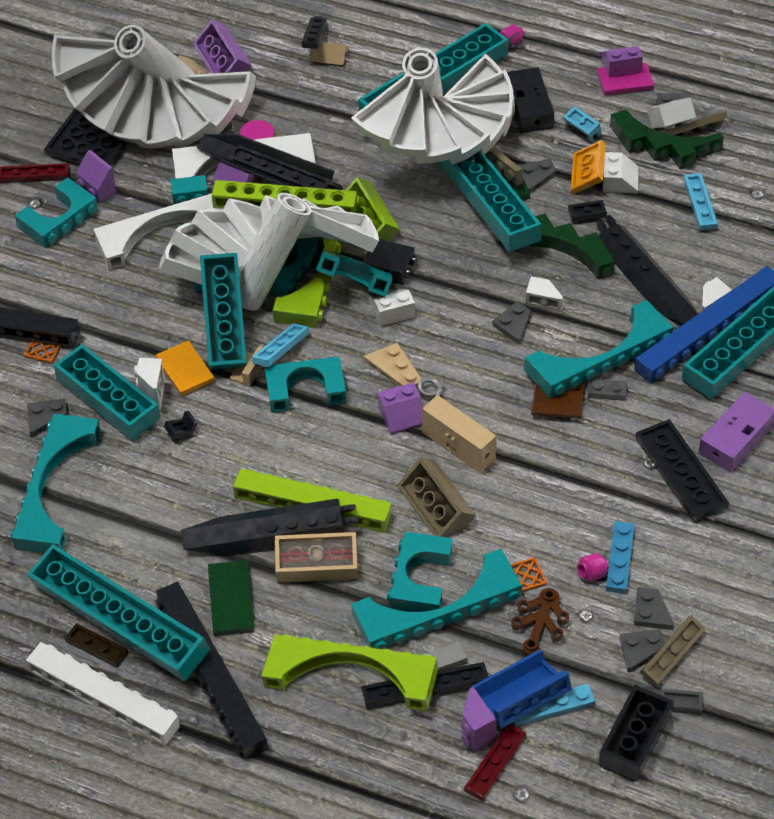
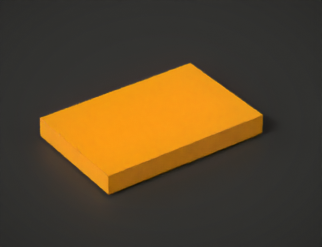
(588, 167)
(185, 368)

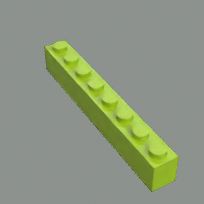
(283, 492)

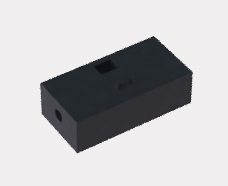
(531, 100)

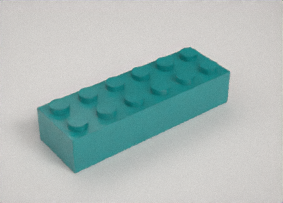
(223, 311)
(107, 391)

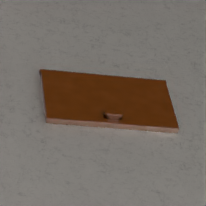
(564, 405)

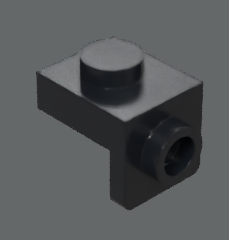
(181, 427)

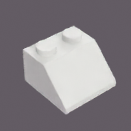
(619, 174)
(394, 307)
(150, 378)

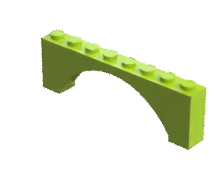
(306, 304)
(295, 656)

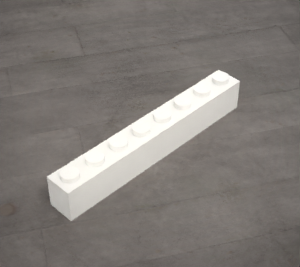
(103, 693)

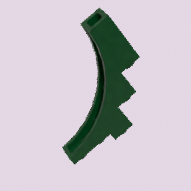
(660, 145)

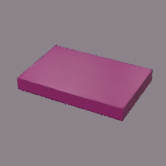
(625, 83)

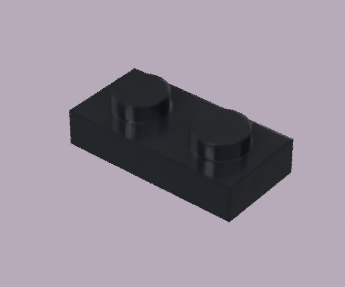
(587, 211)

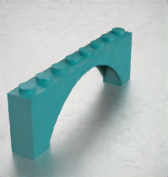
(560, 374)
(64, 437)
(387, 626)

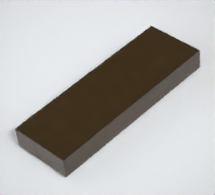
(96, 645)

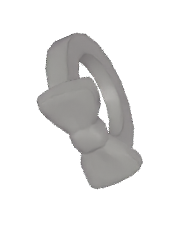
(439, 386)

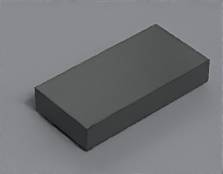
(684, 700)

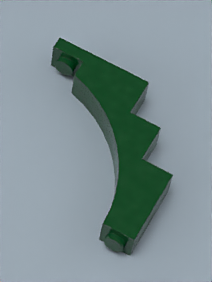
(586, 249)

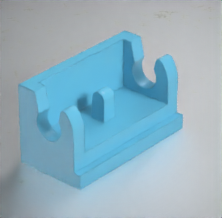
(583, 123)

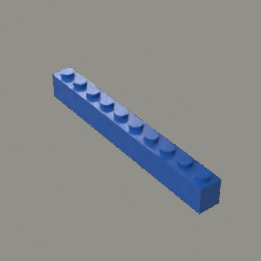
(702, 327)

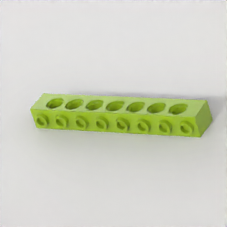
(255, 193)

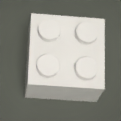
(671, 114)

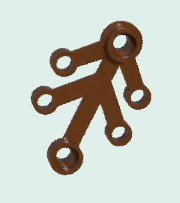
(540, 618)

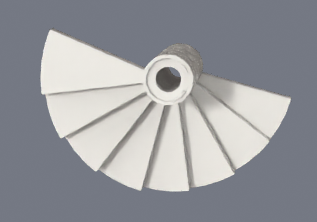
(145, 91)
(421, 123)
(260, 238)

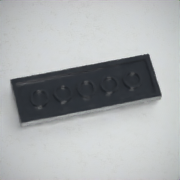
(682, 470)

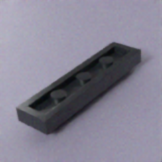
(314, 32)

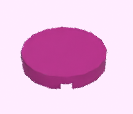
(257, 130)

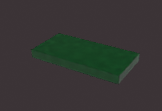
(230, 597)

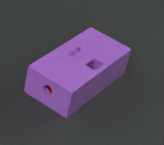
(737, 432)

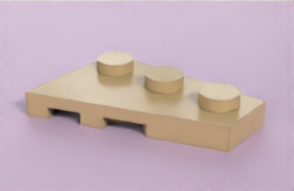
(394, 364)

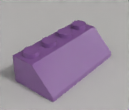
(220, 49)

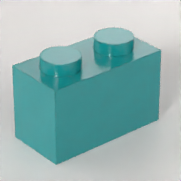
(188, 188)

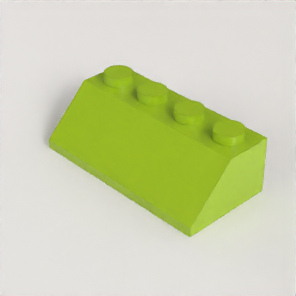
(371, 204)

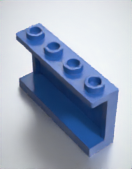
(522, 688)

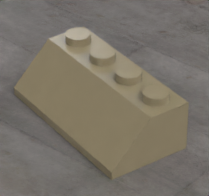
(435, 498)

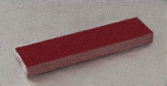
(34, 173)
(495, 762)

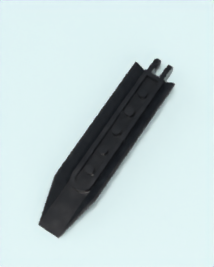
(267, 161)
(645, 272)
(258, 528)

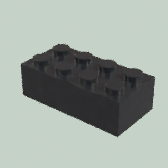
(635, 732)

